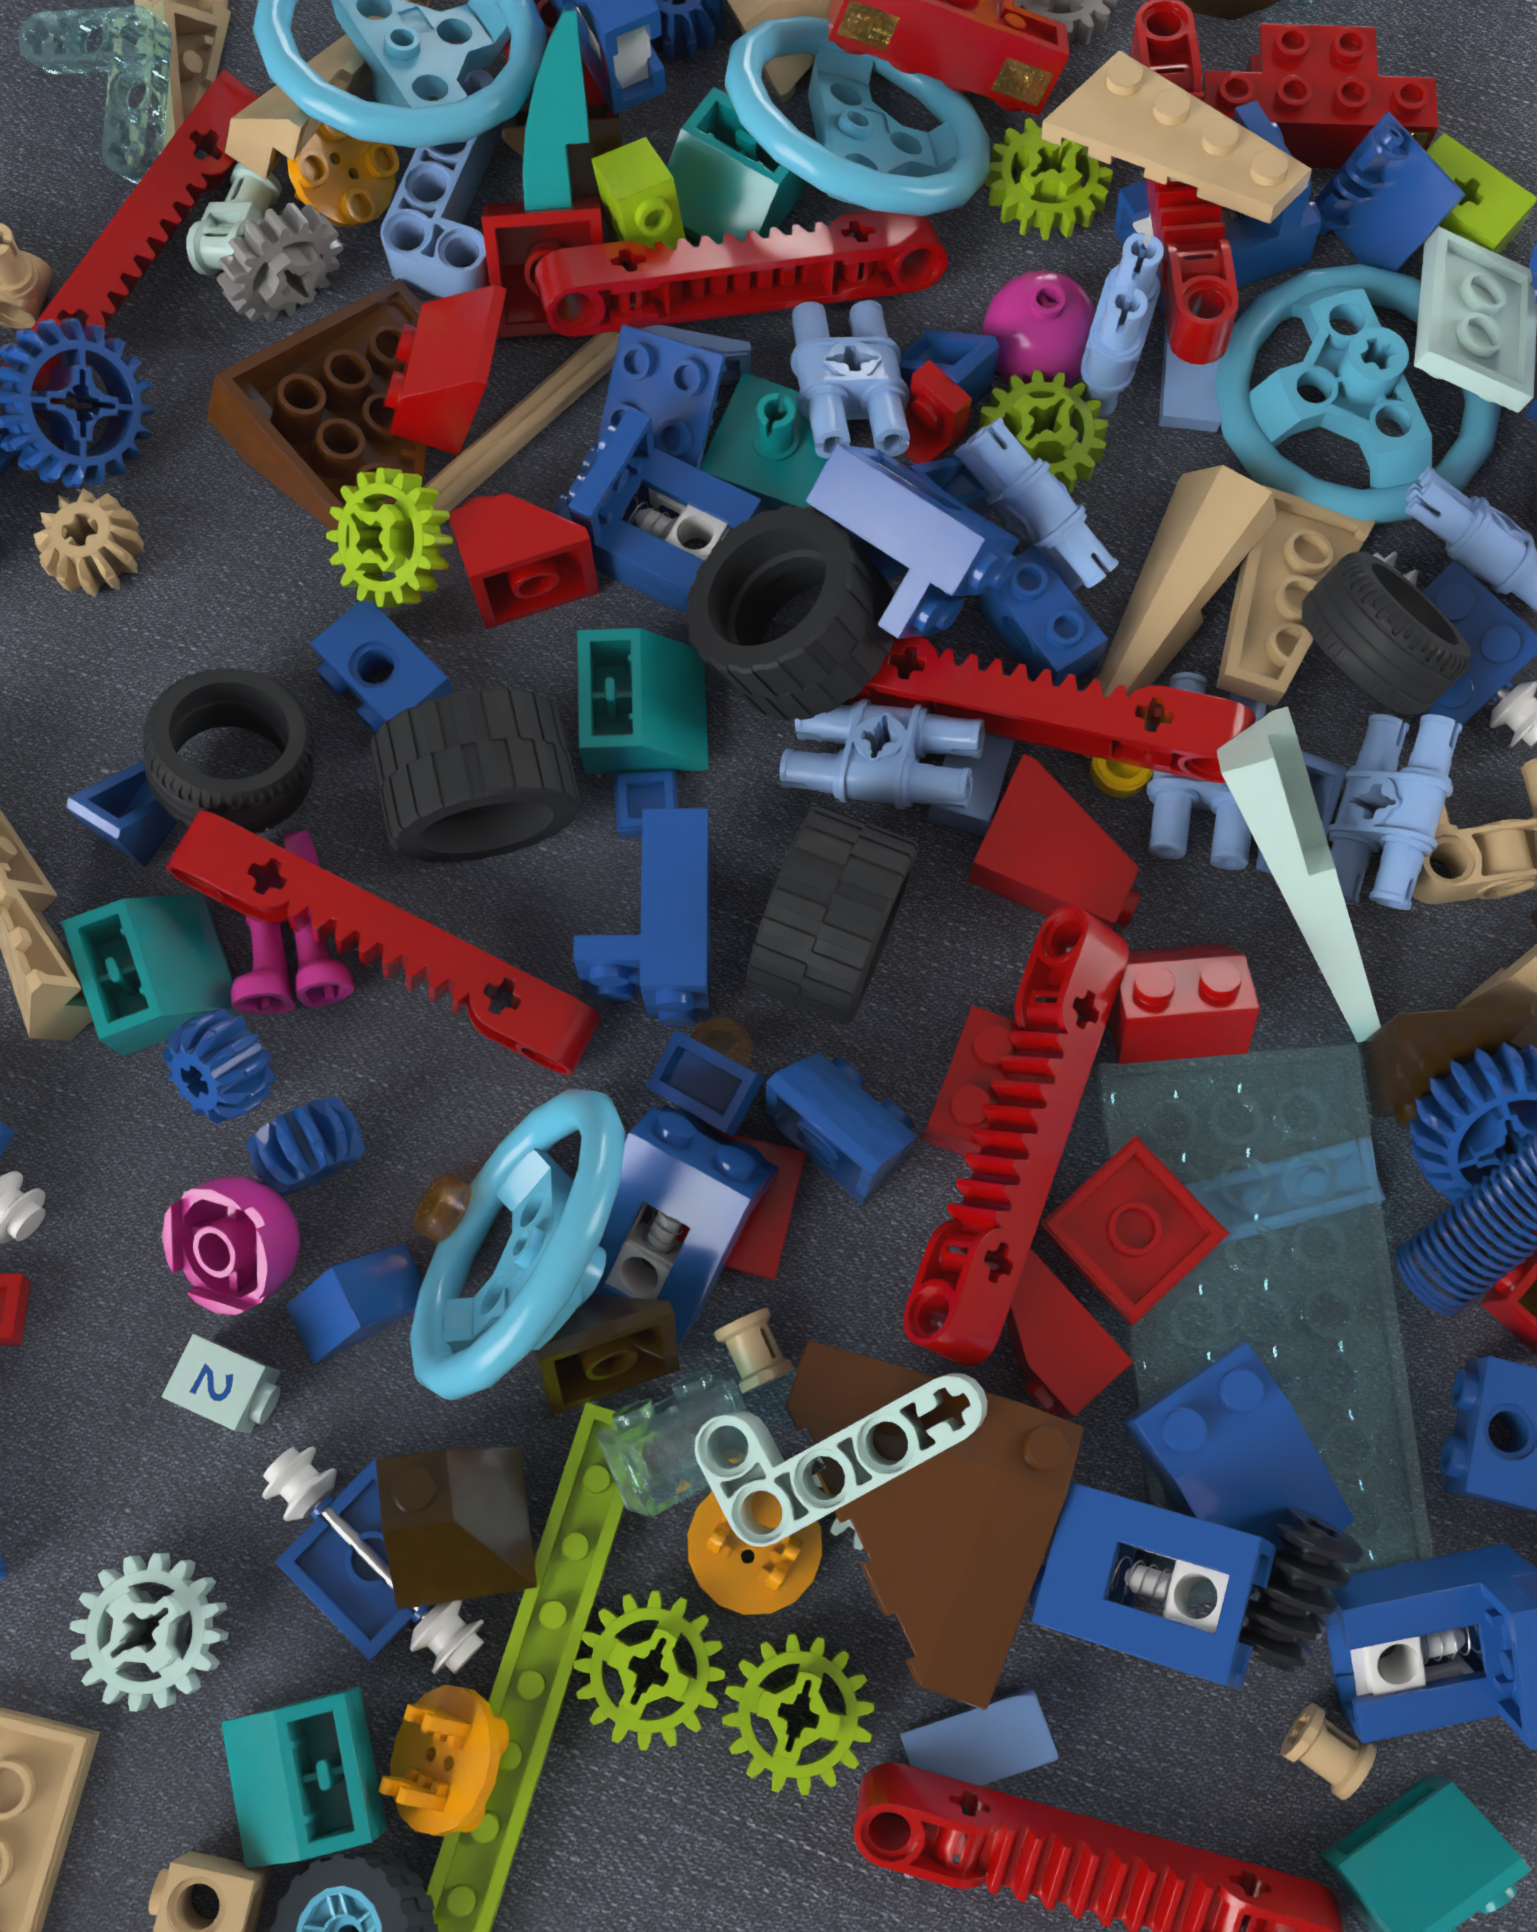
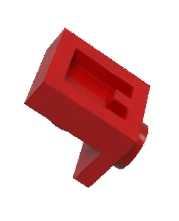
(935, 414)

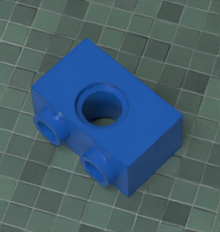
(1043, 621)
(367, 642)
(1470, 1459)

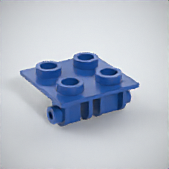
(1387, 197)
(670, 384)

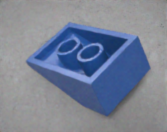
(838, 1123)
(1235, 1449)

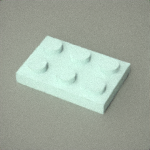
(1477, 320)

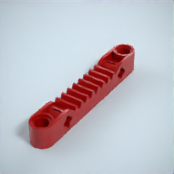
(150, 215)
(1196, 258)
(591, 292)
(1062, 717)
(229, 861)
(956, 1297)
(1074, 1860)

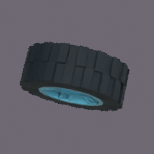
(356, 1891)

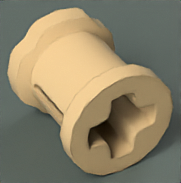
(754, 1350)
(1328, 1751)

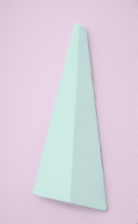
(1279, 806)

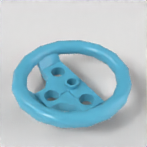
(412, 65)
(859, 148)
(1360, 384)
(547, 1262)

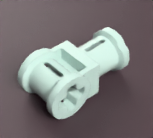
(225, 220)

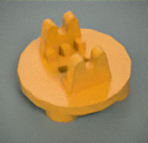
(329, 186)
(774, 1576)
(446, 1761)

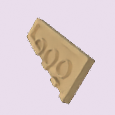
(1176, 137)
(1266, 621)

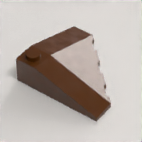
(315, 401)
(958, 1533)

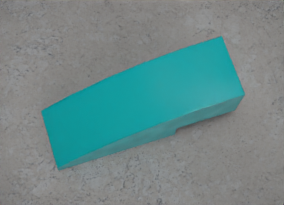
(555, 118)

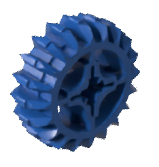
(75, 380)
(1477, 1121)

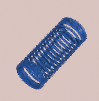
(1455, 1277)

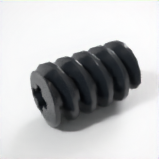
(1298, 1591)

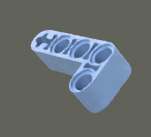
(435, 229)

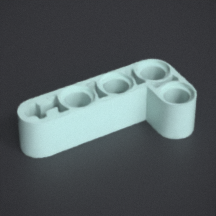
(852, 1448)

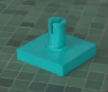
(765, 445)

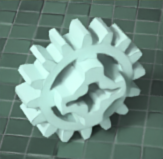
(169, 1652)

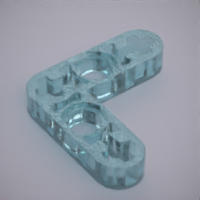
(126, 67)

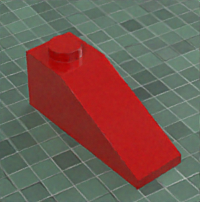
(1059, 1343)

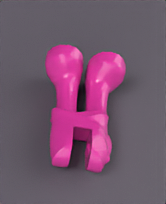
(268, 985)

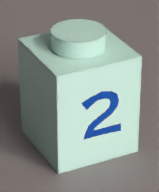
(223, 1385)

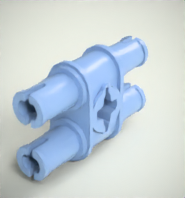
(1121, 322)
(849, 378)
(1035, 505)
(1477, 536)
(885, 755)
(1176, 795)
(1392, 807)

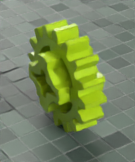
(1048, 182)
(1043, 406)
(389, 537)
(619, 1654)
(829, 1722)

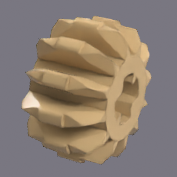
(89, 543)

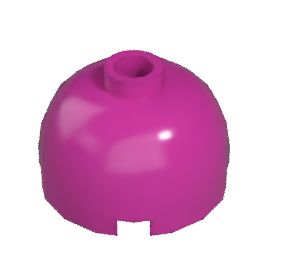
(1041, 325)
(231, 1242)

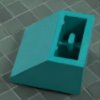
(727, 177)
(640, 703)
(149, 967)
(304, 1779)
(1425, 1862)

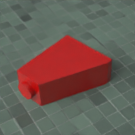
(1052, 853)

